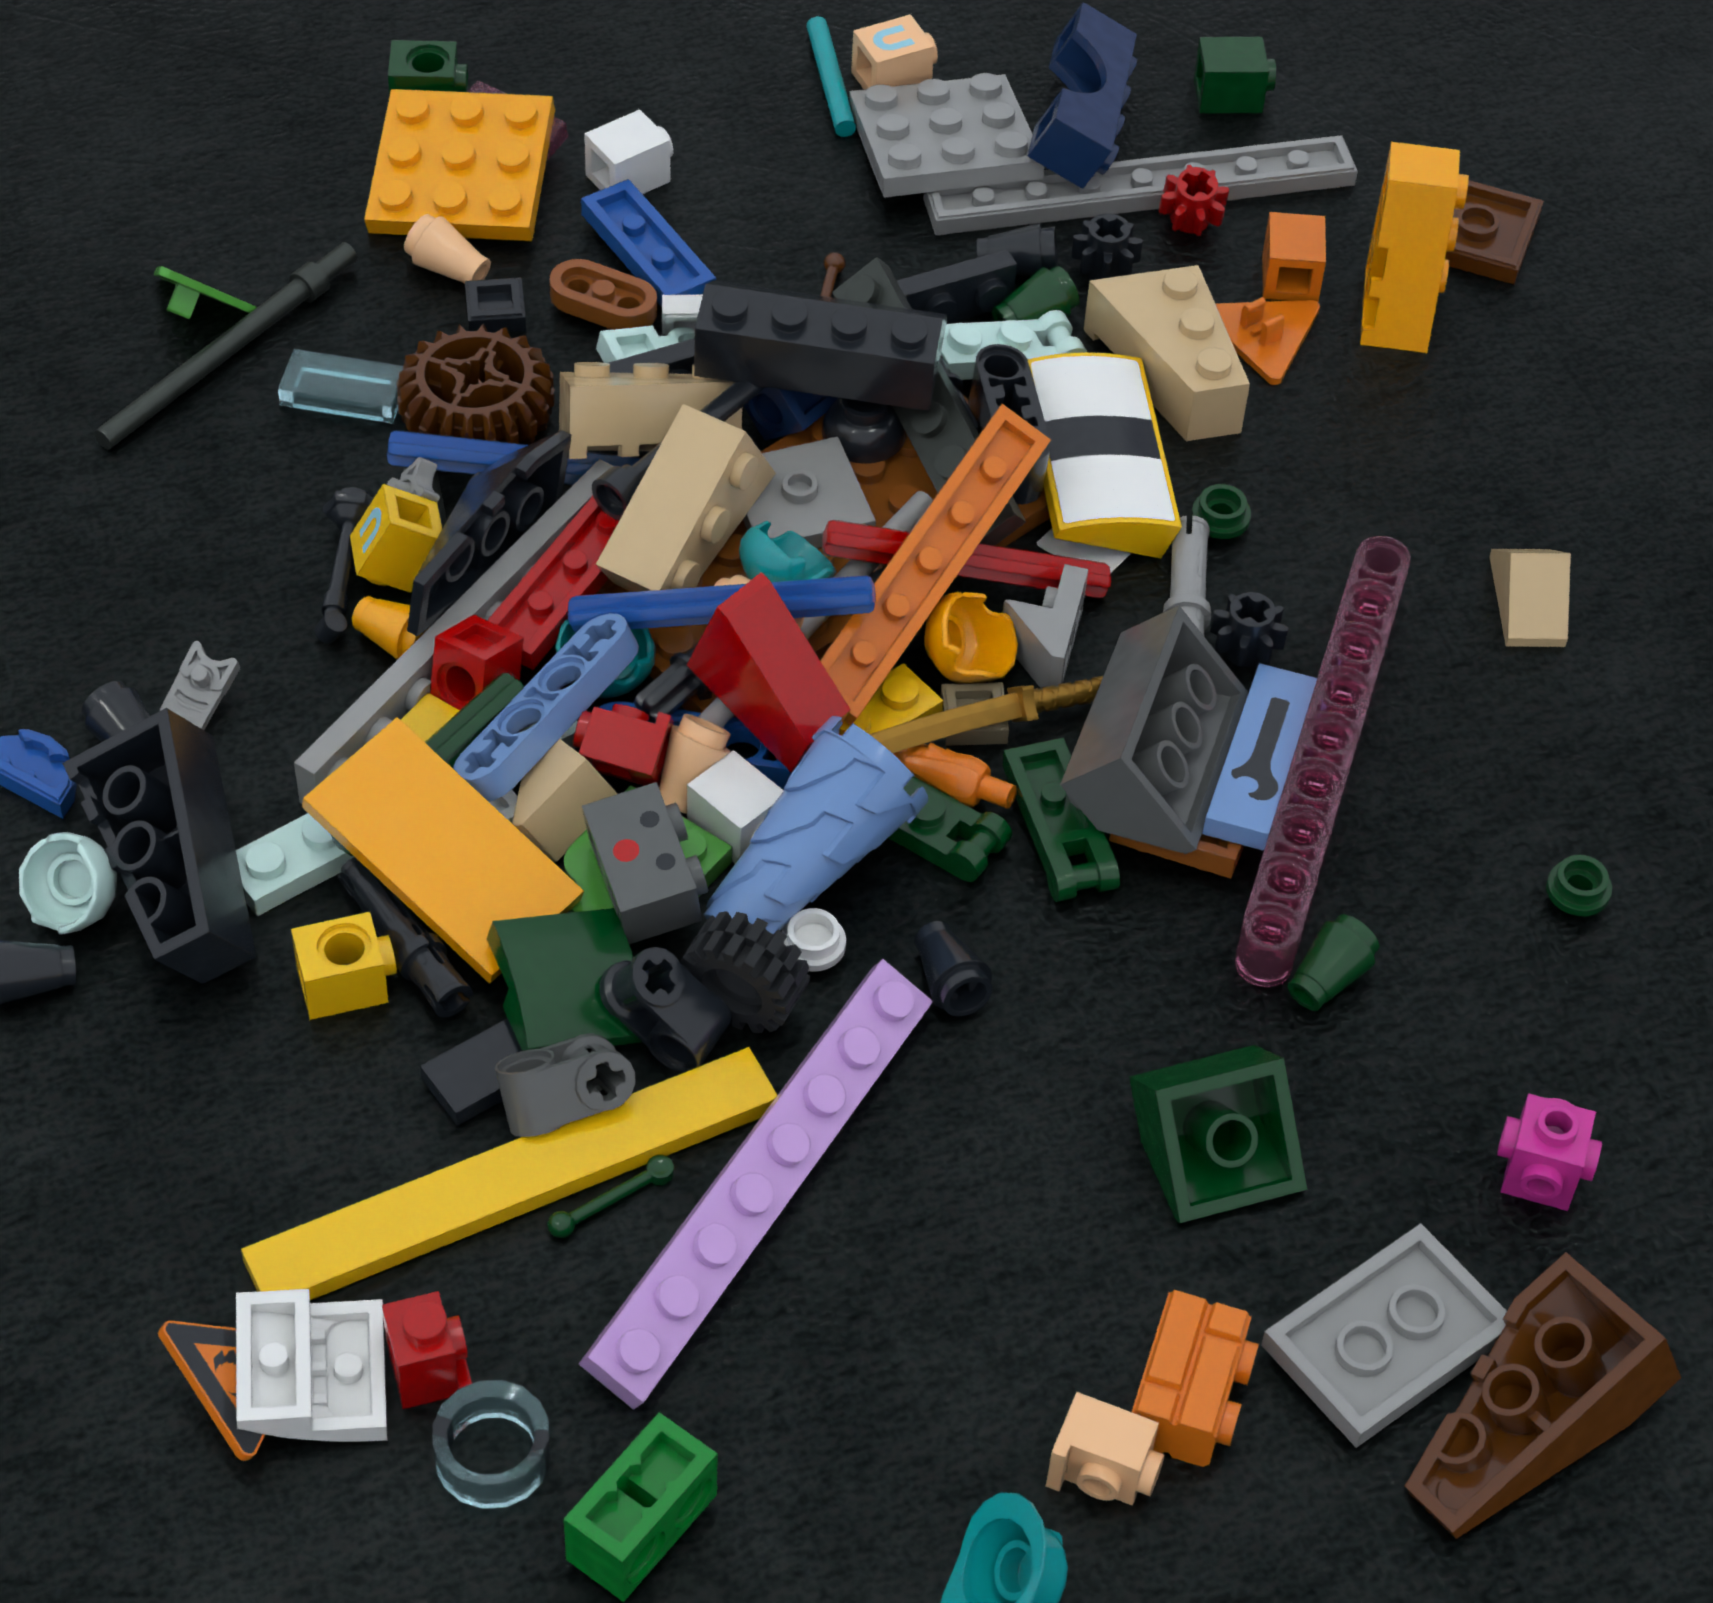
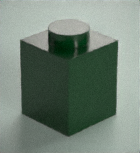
(1233, 74)

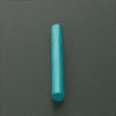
(831, 77)

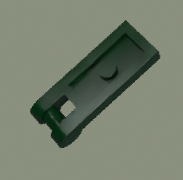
(1056, 823)
(938, 825)

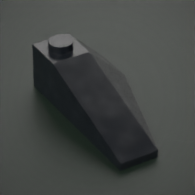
(486, 523)

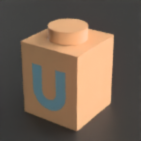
(893, 53)

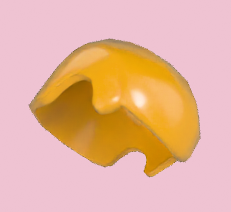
(969, 639)

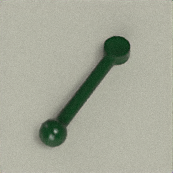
(658, 1172)

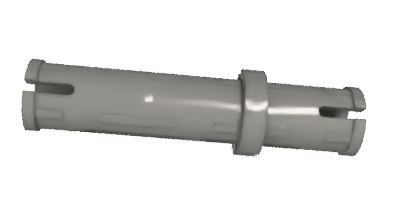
(1189, 573)

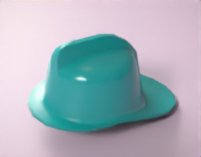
(1008, 1556)

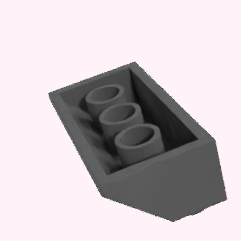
(1156, 735)

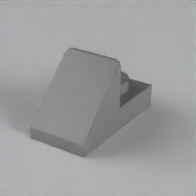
(1049, 631)

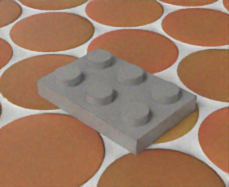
(1387, 1334)

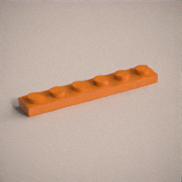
(932, 556)

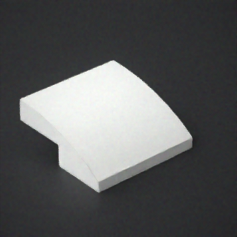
(310, 1367)

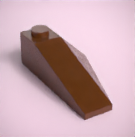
(1550, 1391)

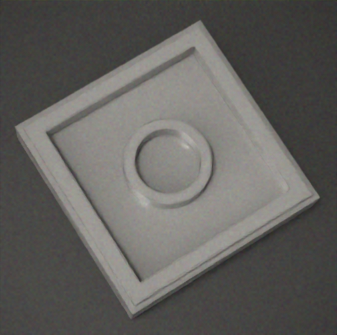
(808, 490)

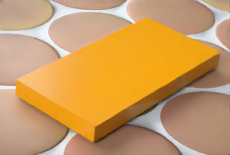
(437, 843)

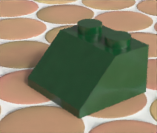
(1220, 1131)

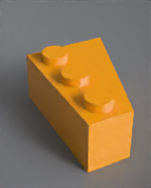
(1410, 245)

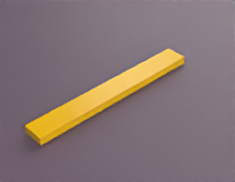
(511, 1179)

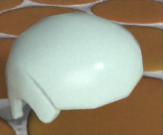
(67, 882)

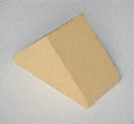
(1532, 595)
(553, 797)

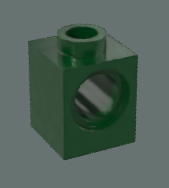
(426, 66)

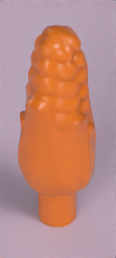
(957, 775)

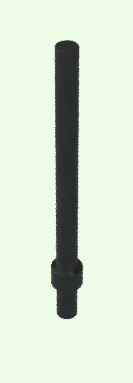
(305, 285)

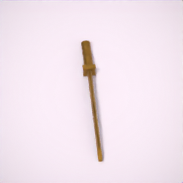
(1018, 705)

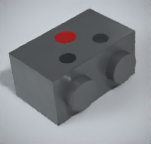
(644, 863)

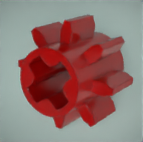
(1193, 200)

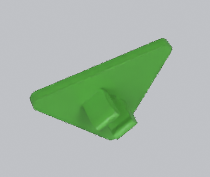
(188, 290)

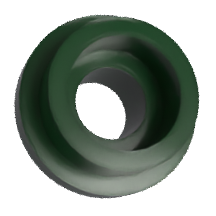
(1224, 511)
(1581, 873)

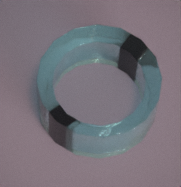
(482, 1401)

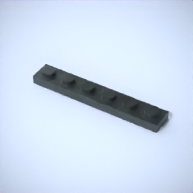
(945, 431)

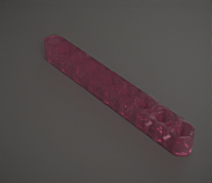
(1322, 764)

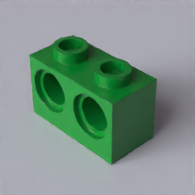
(640, 1506)

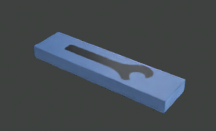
(1259, 757)

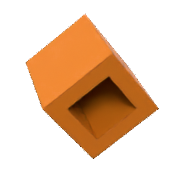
(1293, 257)

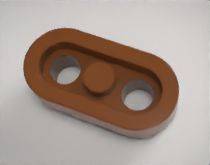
(602, 295)

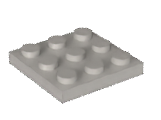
(944, 135)

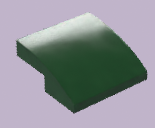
(556, 974)

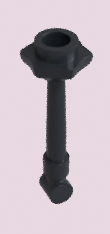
(345, 512)

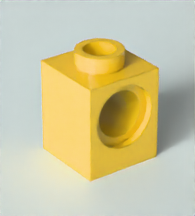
(336, 987)

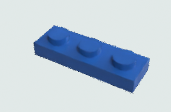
(645, 241)

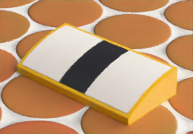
(1106, 455)

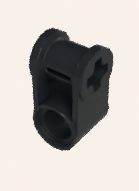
(672, 1008)

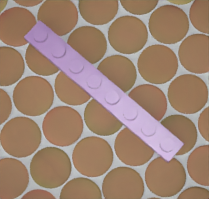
(754, 1186)

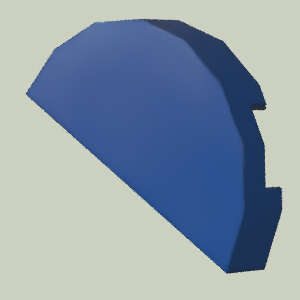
(35, 770)

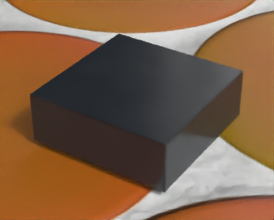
(496, 305)

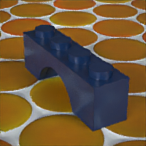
(1082, 122)

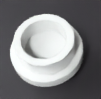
(817, 937)

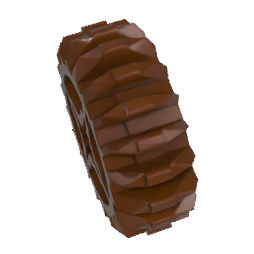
(476, 387)

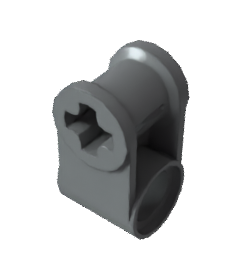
(553, 1087)

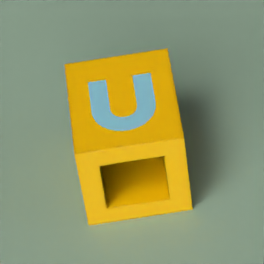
(395, 537)

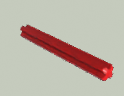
(986, 562)

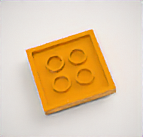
(461, 159)

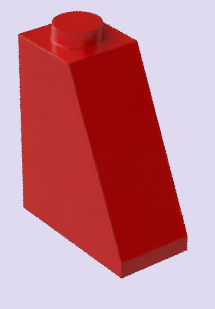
(767, 671)

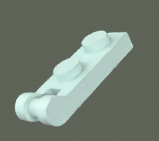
(1032, 337)

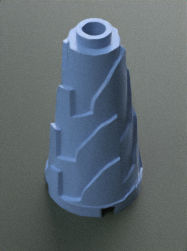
(829, 816)

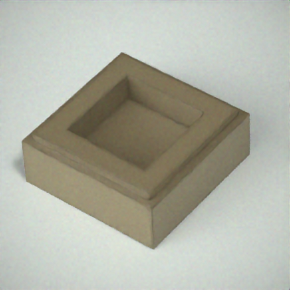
(967, 693)

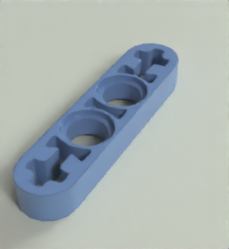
(590, 660)

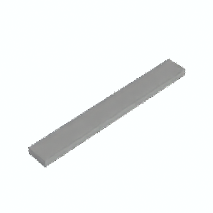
(1140, 184)

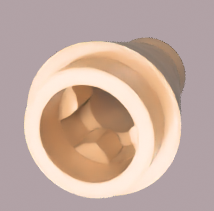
(444, 250)
(690, 752)

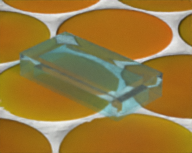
(340, 386)

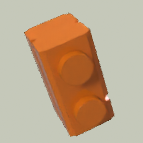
(1191, 1376)

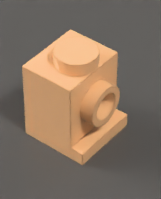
(1105, 1451)

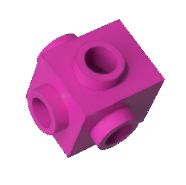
(1548, 1151)

